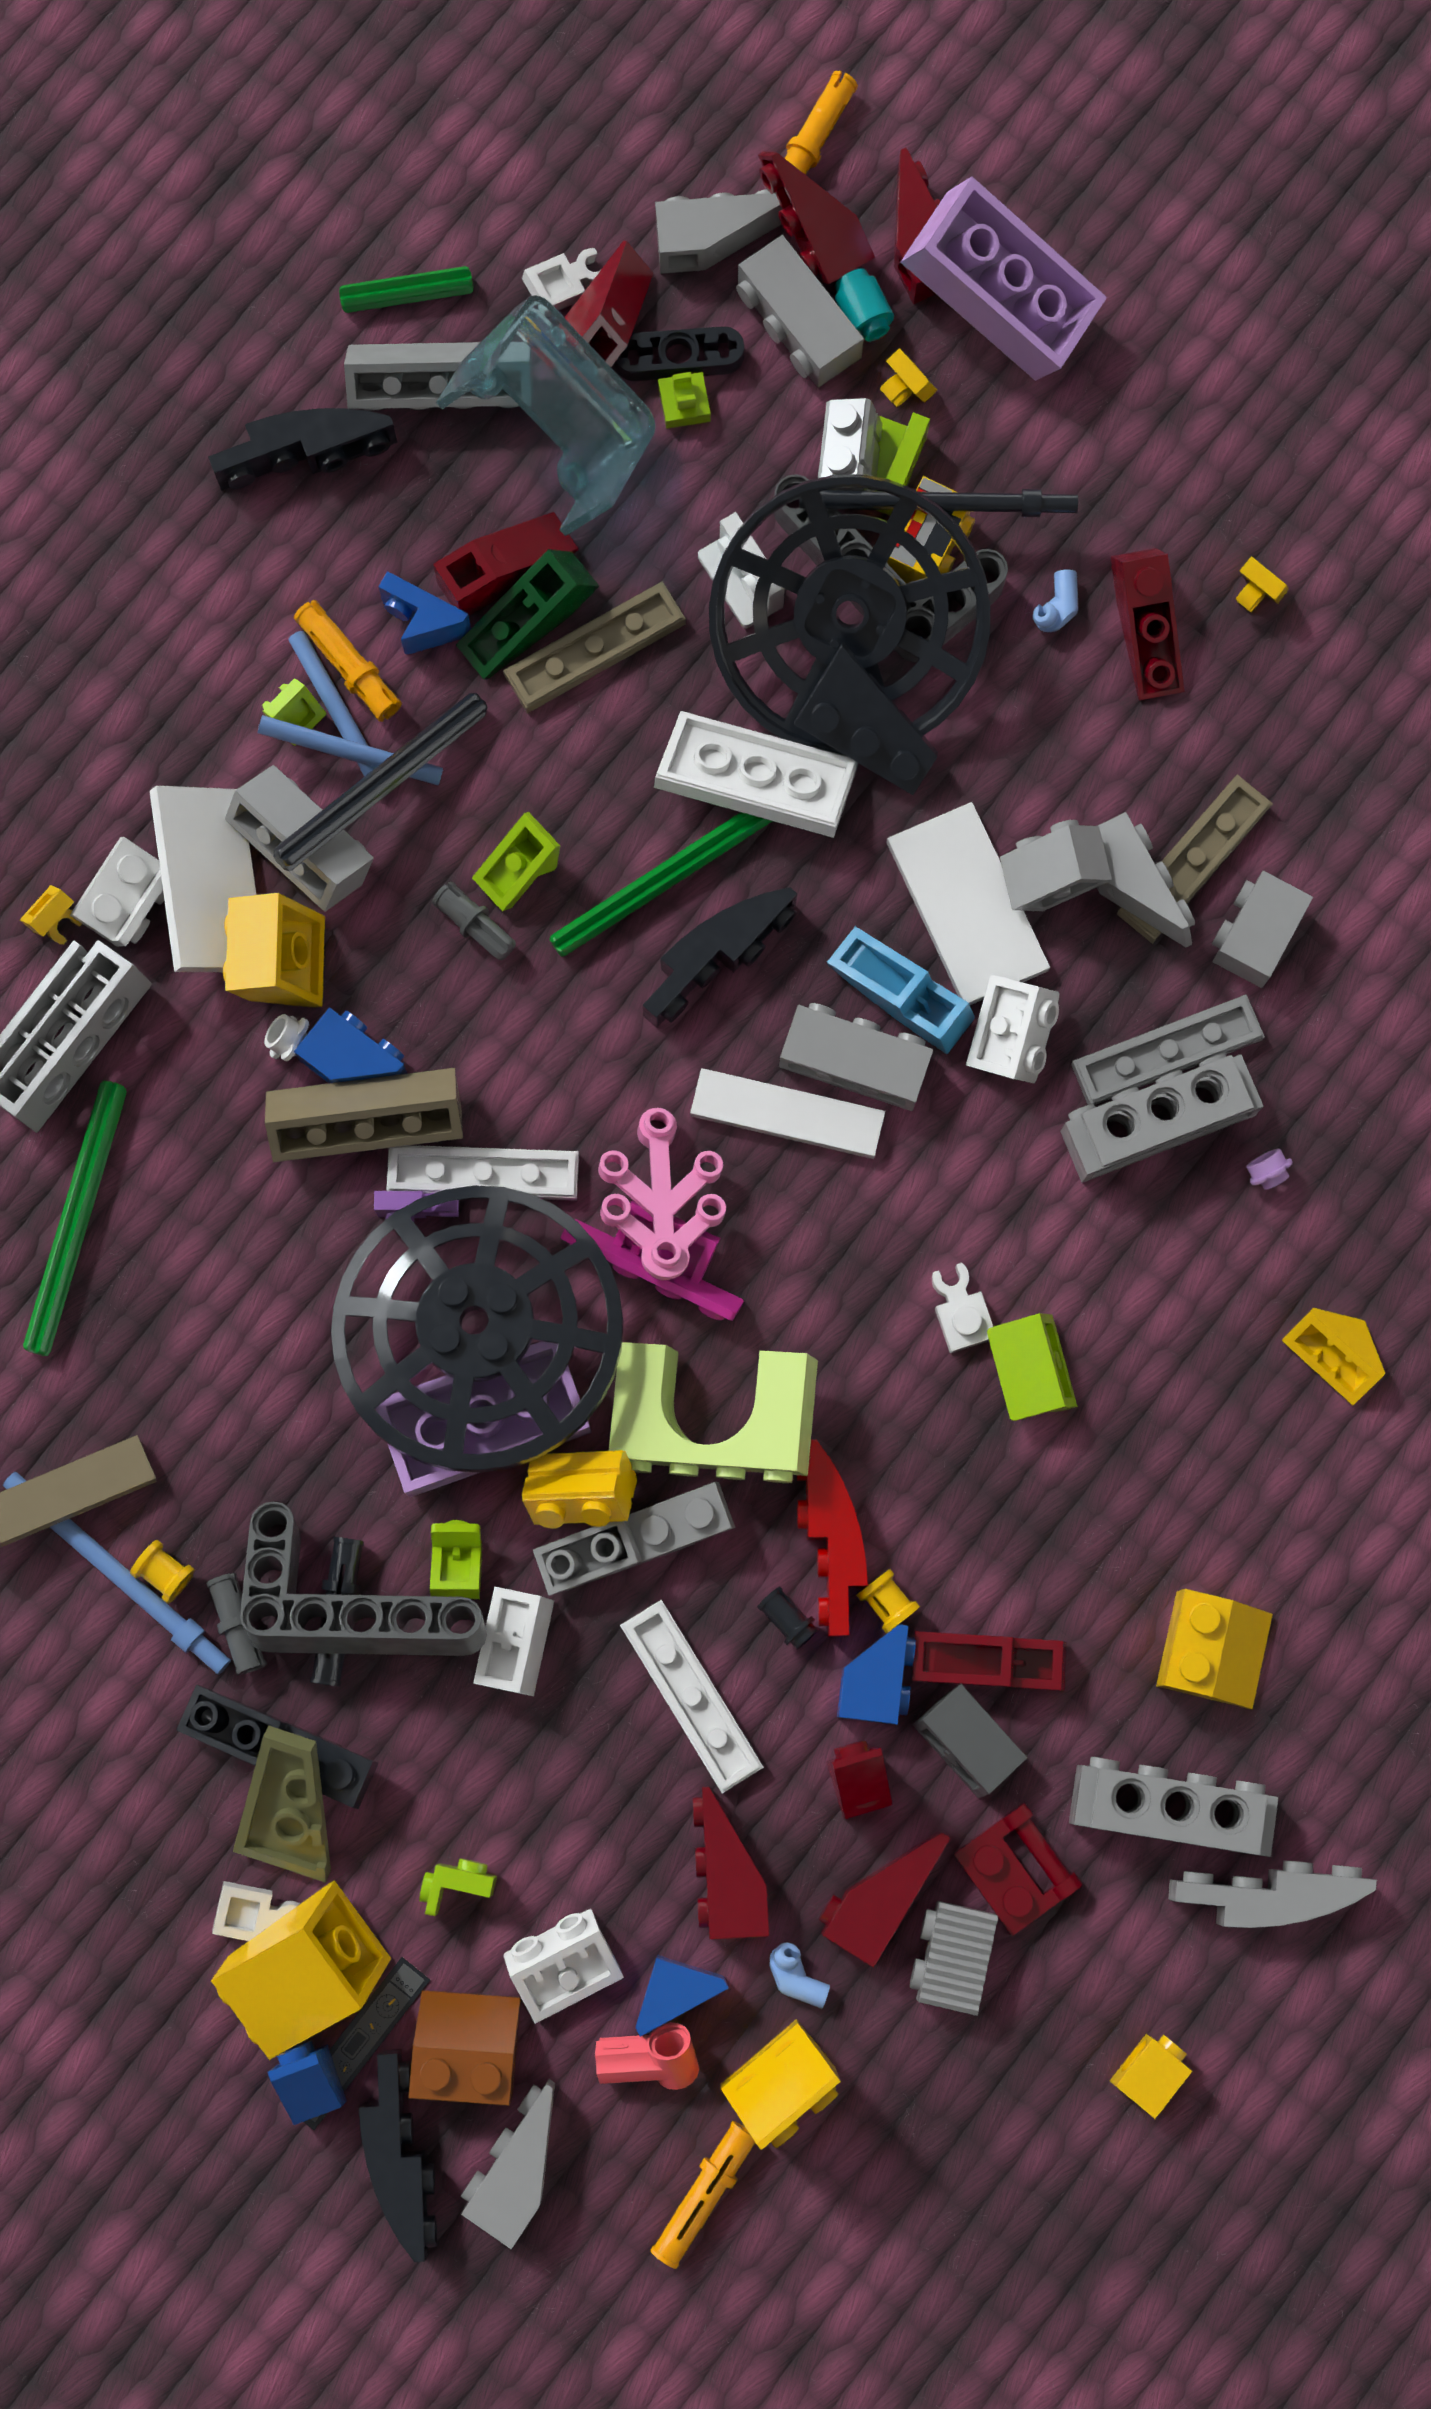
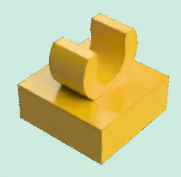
(907, 380)
(1261, 583)
(47, 912)

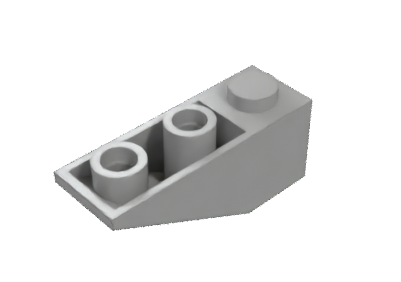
(707, 230)
(1139, 882)
(514, 2185)

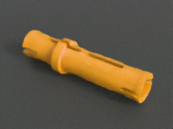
(806, 146)
(359, 675)
(671, 2244)

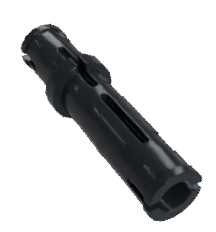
(348, 1553)

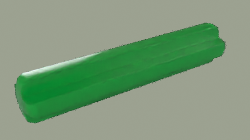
(406, 289)

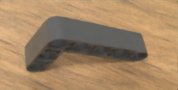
(919, 613)
(341, 1611)

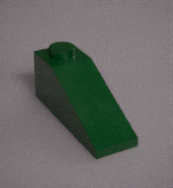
(528, 611)

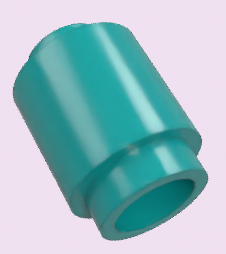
(864, 304)

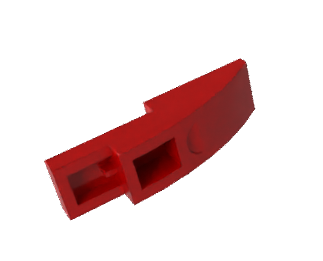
(832, 1517)

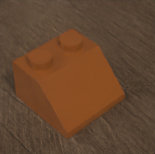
(465, 2048)

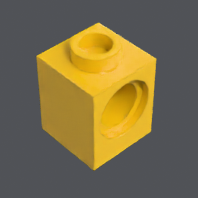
(1152, 2073)

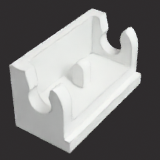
(514, 1641)

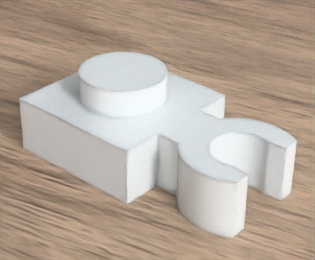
(559, 280)
(963, 1317)
(246, 1911)

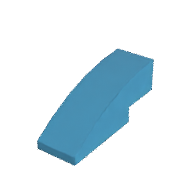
(902, 989)

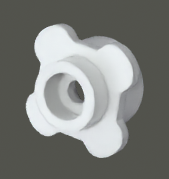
(285, 1036)

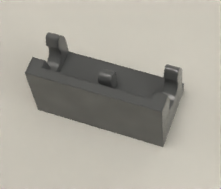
(969, 1741)

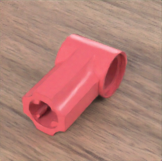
(660, 2056)

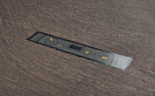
(374, 2023)

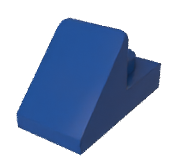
(432, 620)

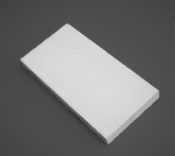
(756, 774)
(200, 868)
(966, 902)

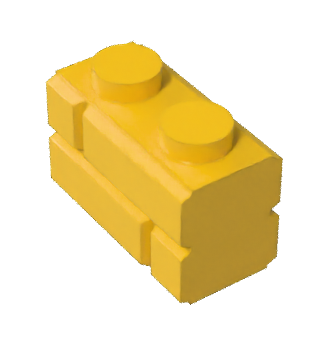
(579, 1488)

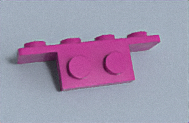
(689, 1285)

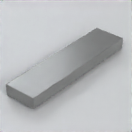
(1167, 1050)

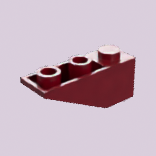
(913, 211)
(823, 227)
(612, 303)
(494, 563)
(1149, 621)
(859, 1779)
(735, 1888)

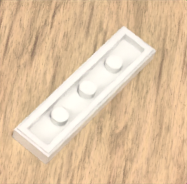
(787, 1113)
(438, 1168)
(691, 1696)

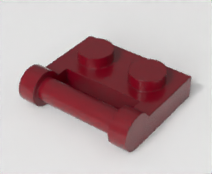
(1003, 1878)

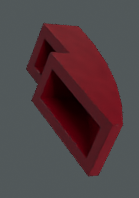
(989, 1661)

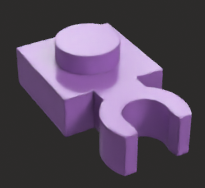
(391, 1201)

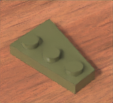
(285, 1808)

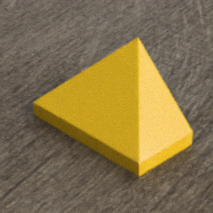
(1338, 1351)

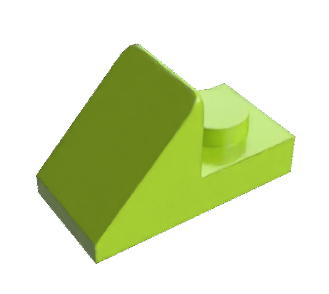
(517, 862)

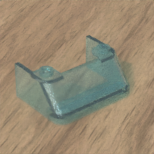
(568, 396)

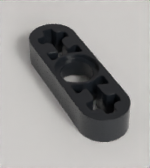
(691, 338)

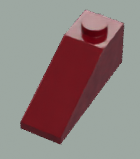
(877, 1904)

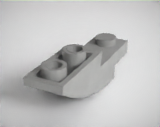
(629, 1543)
(1290, 1897)

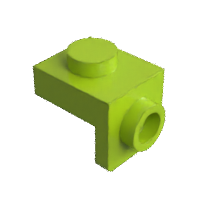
(456, 1559)
(467, 1877)

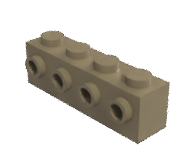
(363, 1115)

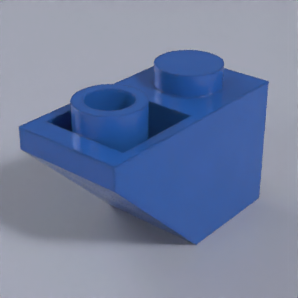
(342, 1052)
(873, 1681)
(307, 2082)

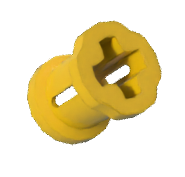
(162, 1571)
(888, 1601)

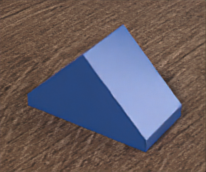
(674, 1990)

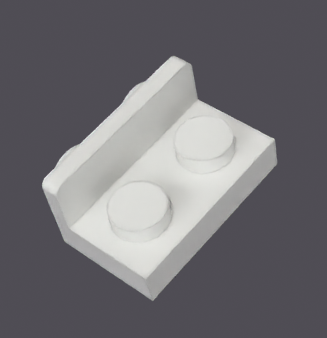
(740, 583)
(121, 894)
(1013, 1029)
(562, 1965)

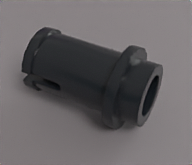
(788, 1618)

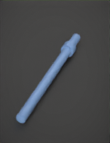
(186, 1634)

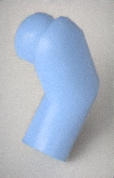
(1060, 608)
(792, 1979)

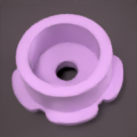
(1269, 1169)

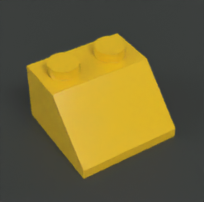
(274, 950)
(1214, 1648)

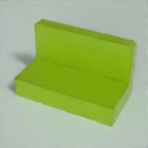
(901, 449)
(1031, 1366)

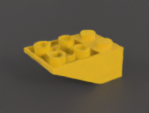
(781, 2086)

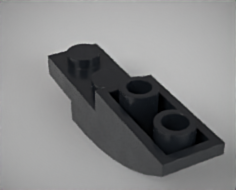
(320, 435)
(728, 937)
(240, 1731)
(398, 2176)

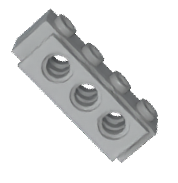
(86, 1029)
(1100, 1152)
(1096, 1807)

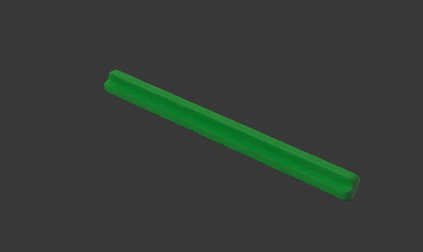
(655, 882)
(74, 1218)

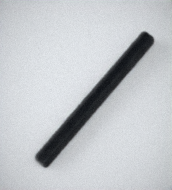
(379, 782)

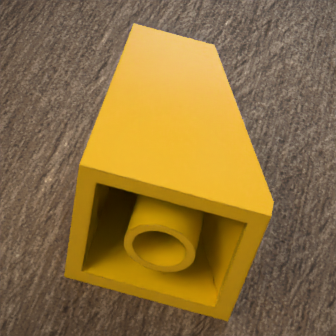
(302, 1972)

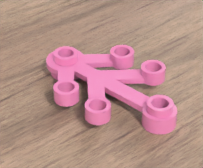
(660, 1200)

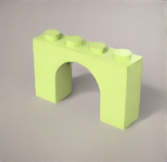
(771, 1442)

